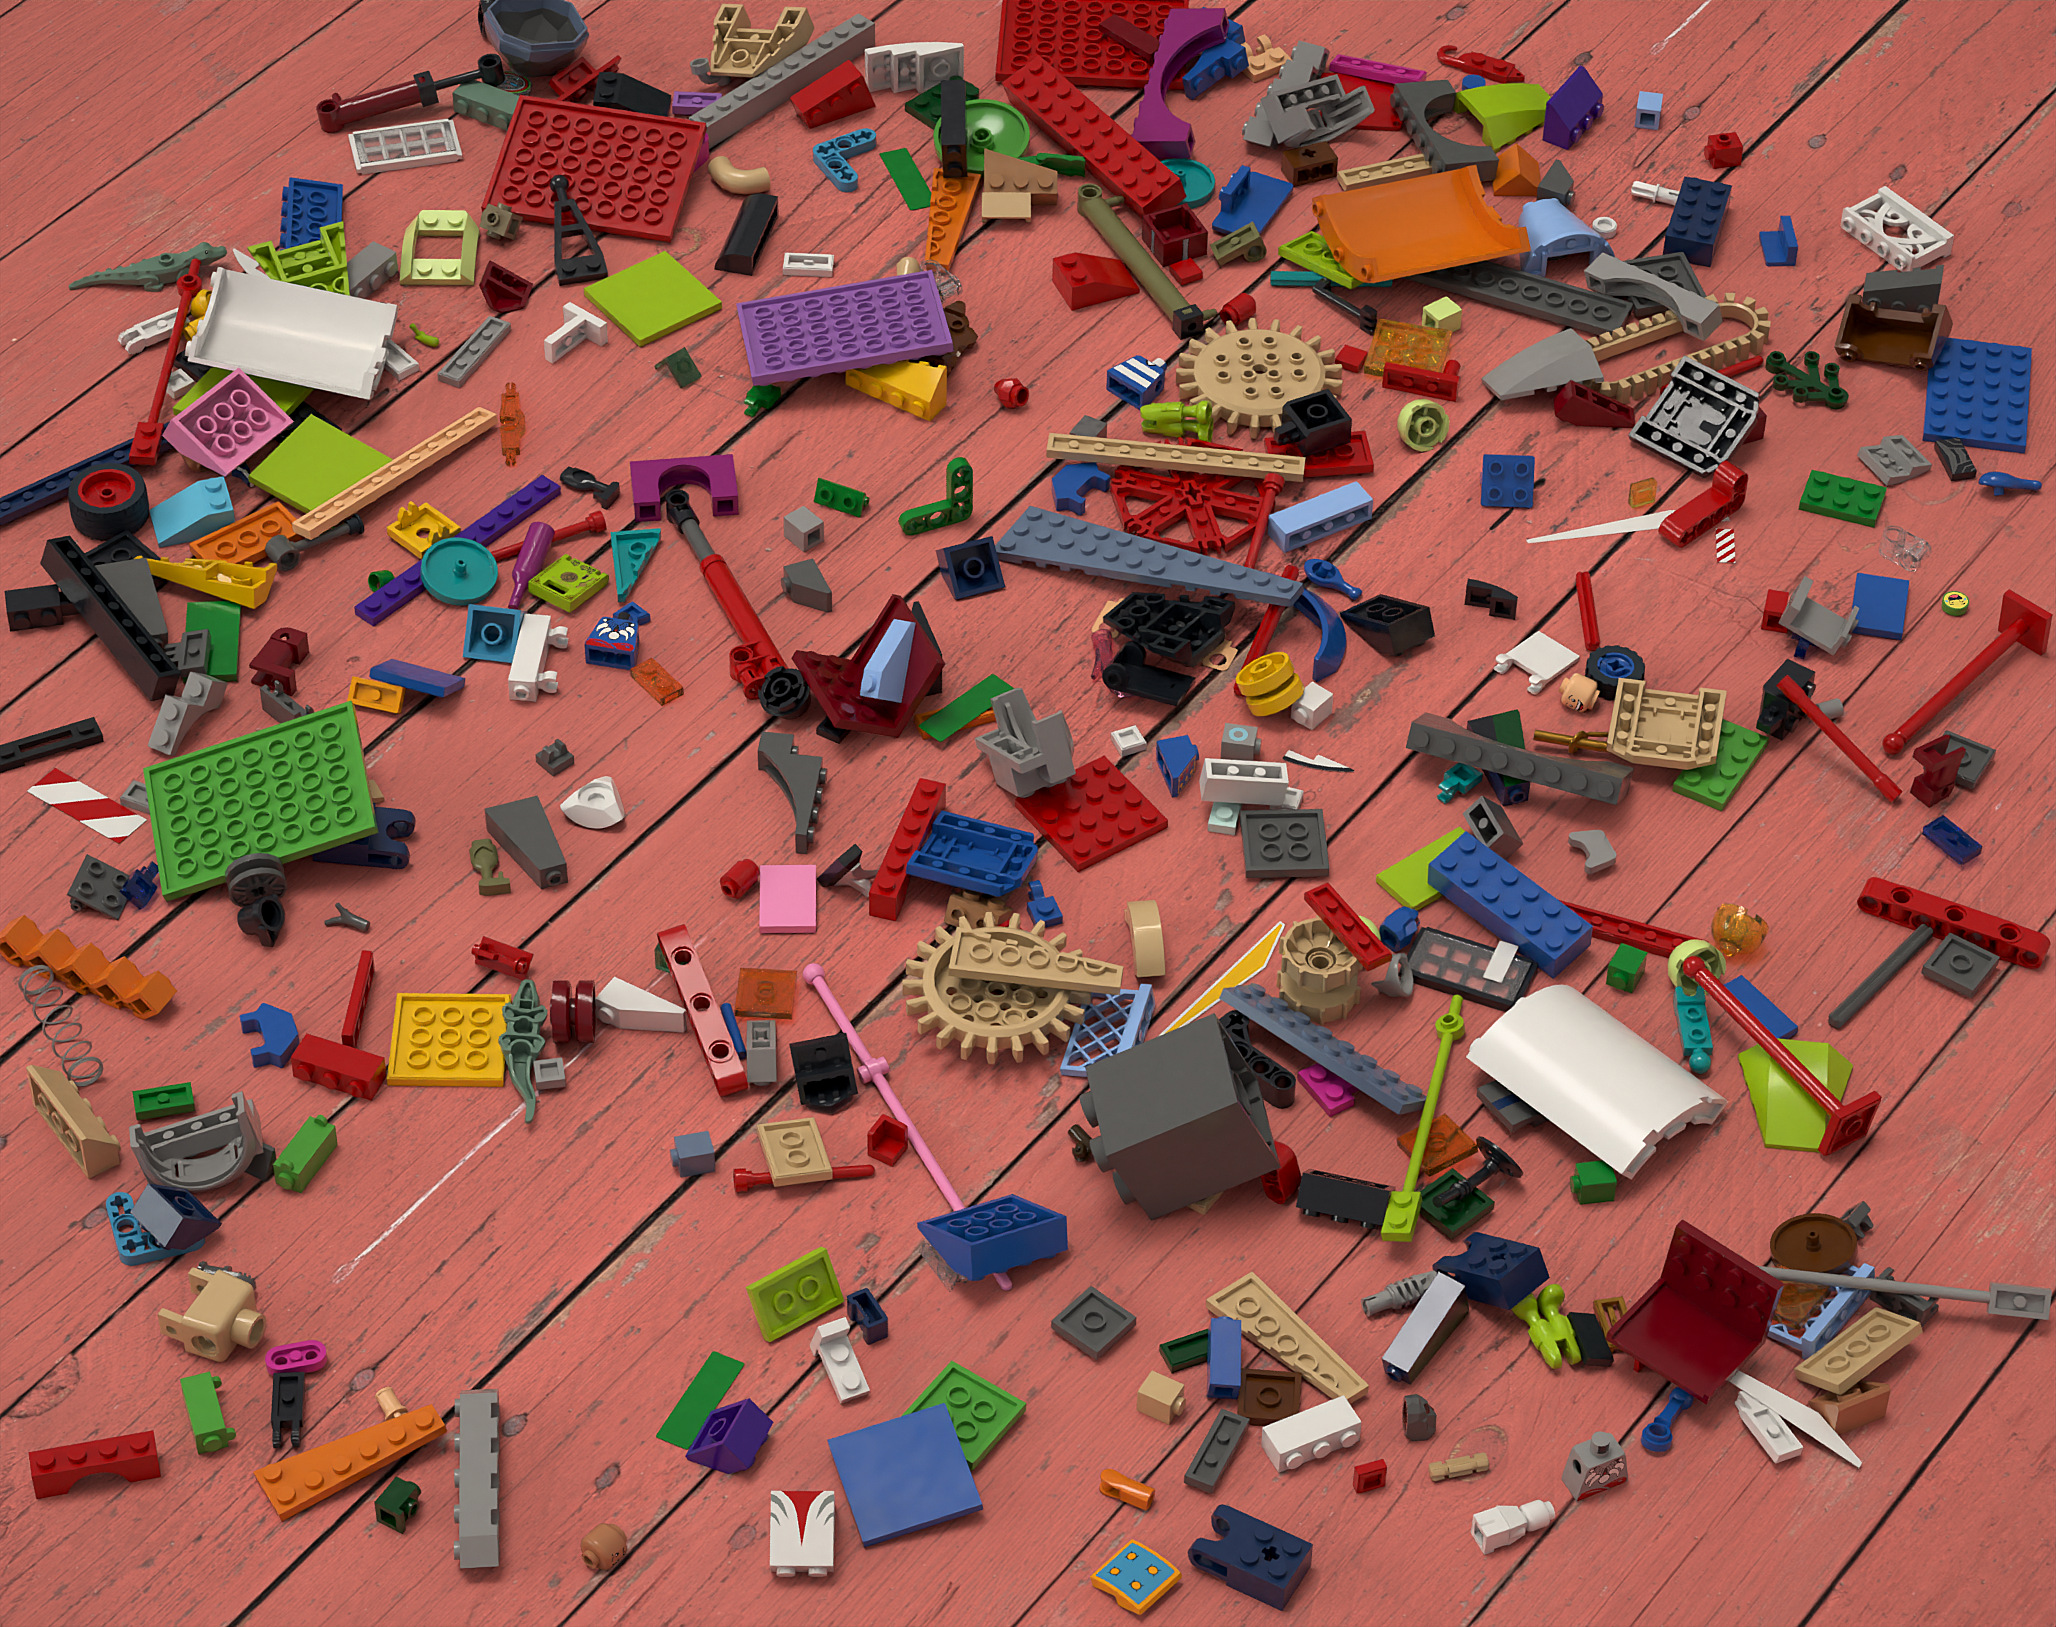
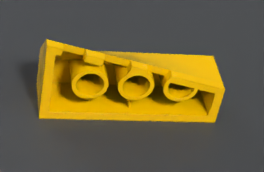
(904, 385)

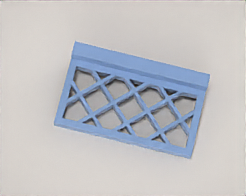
(1132, 1032)
(1833, 1316)

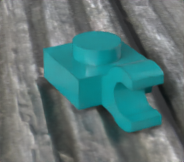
(1458, 778)

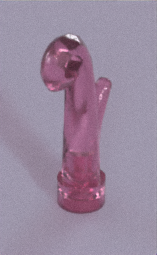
(1103, 646)

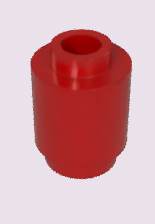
(1238, 309)
(739, 878)

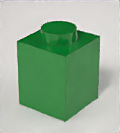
(1626, 968)
(1593, 1182)

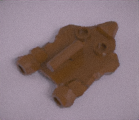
(961, 334)

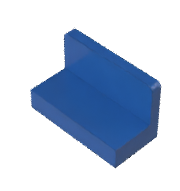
(1780, 246)

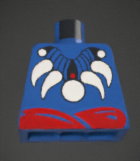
(613, 642)

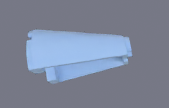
(1556, 232)

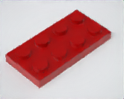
(1344, 459)

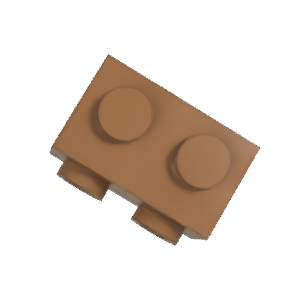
(974, 907)

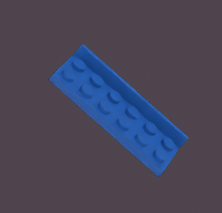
(308, 208)

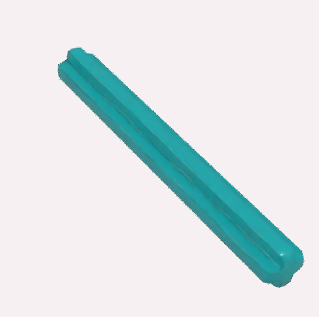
(1310, 278)

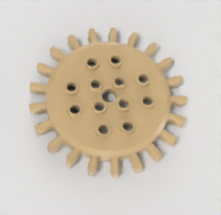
(1227, 374)
(985, 1022)

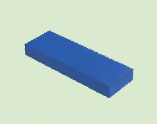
(1762, 1008)

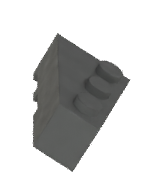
(1904, 290)

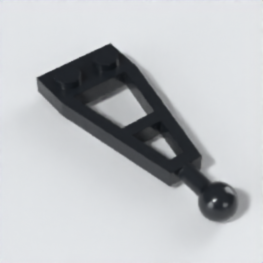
(578, 268)

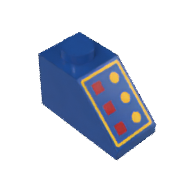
(1176, 762)

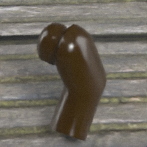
(1082, 1149)

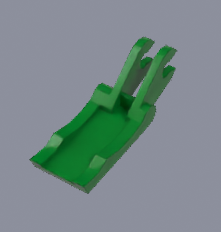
(1063, 164)

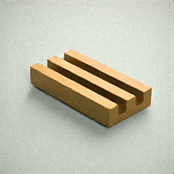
(1600, 1315)

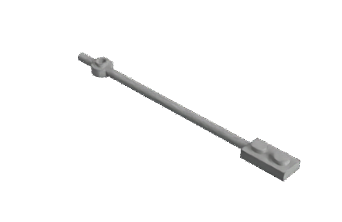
(2000, 1299)

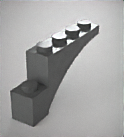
(799, 780)

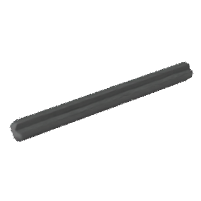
(1880, 976)

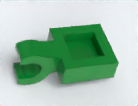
(761, 397)

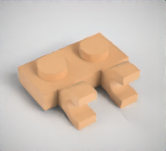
(1266, 62)

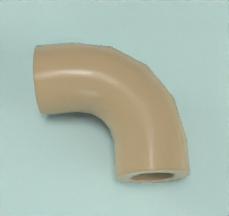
(738, 180)

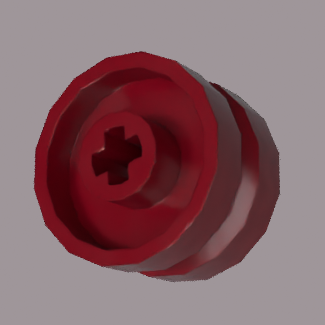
(573, 1011)

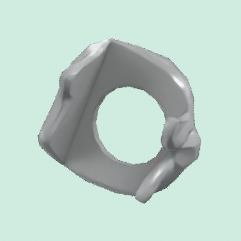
(1391, 985)

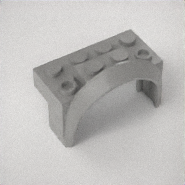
(1300, 127)
(166, 1146)

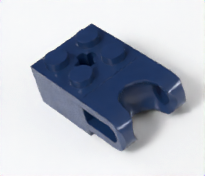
(379, 848)
(1496, 1270)
(1253, 1557)

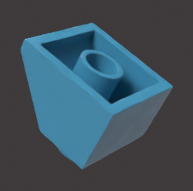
(492, 633)

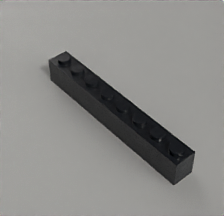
(110, 618)

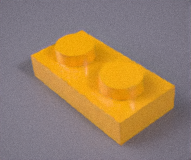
(376, 694)

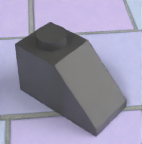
(1557, 184)
(807, 585)

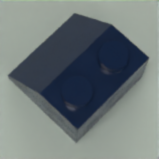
(970, 567)
(173, 1216)

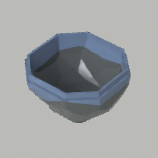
(536, 34)

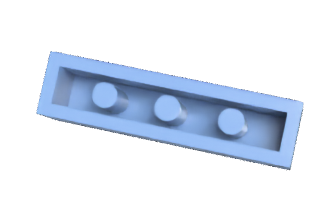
(1320, 517)

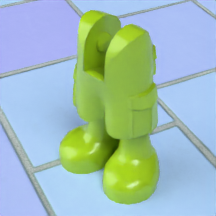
(1171, 420)
(1550, 1334)

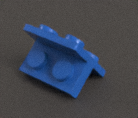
(1507, 480)

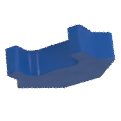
(1074, 482)
(277, 1033)

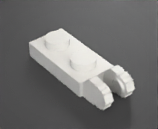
(149, 332)

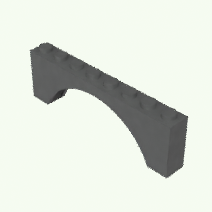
(1448, 740)

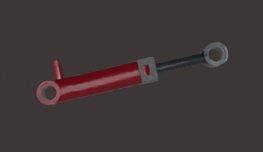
(336, 112)

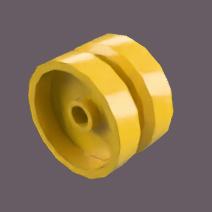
(1270, 684)

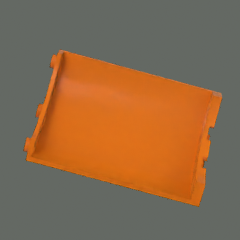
(1415, 226)

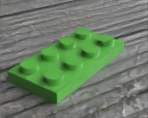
(1718, 782)

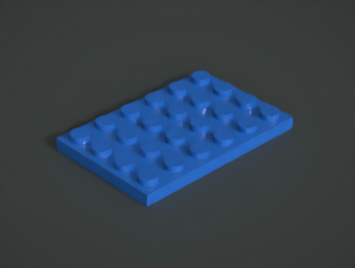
(1979, 395)

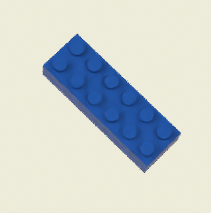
(1509, 904)

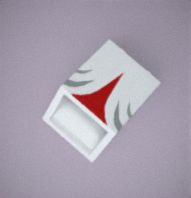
(802, 1532)

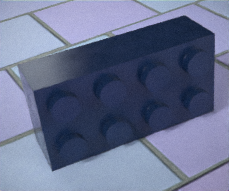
(1698, 220)

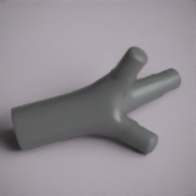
(348, 918)

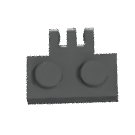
(191, 652)

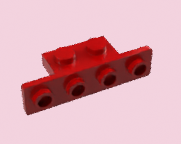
(579, 77)

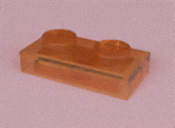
(657, 681)

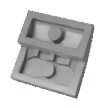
(1894, 460)

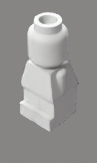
(1509, 1523)

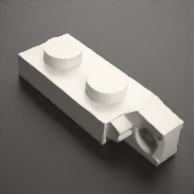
(1768, 1428)

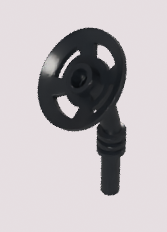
(1494, 1162)

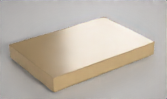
(794, 1152)

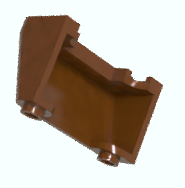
(1892, 335)

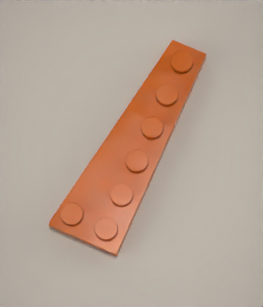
(948, 214)
(324, 1470)

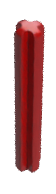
(1587, 611)

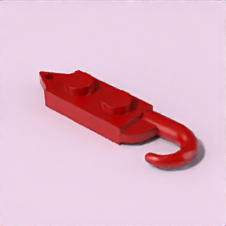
(1482, 65)

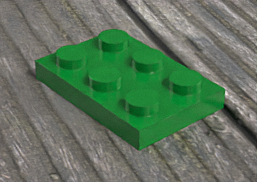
(1842, 498)

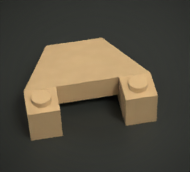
(751, 51)

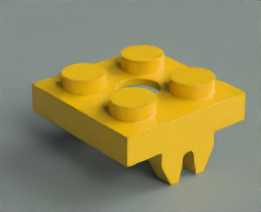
(421, 518)

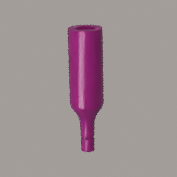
(530, 559)

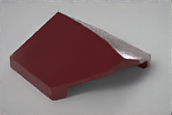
(504, 289)

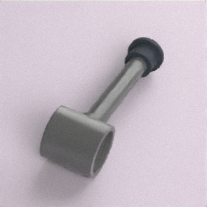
(287, 553)

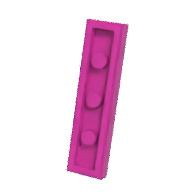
(1375, 70)

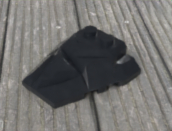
(1172, 628)

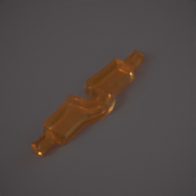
(514, 424)

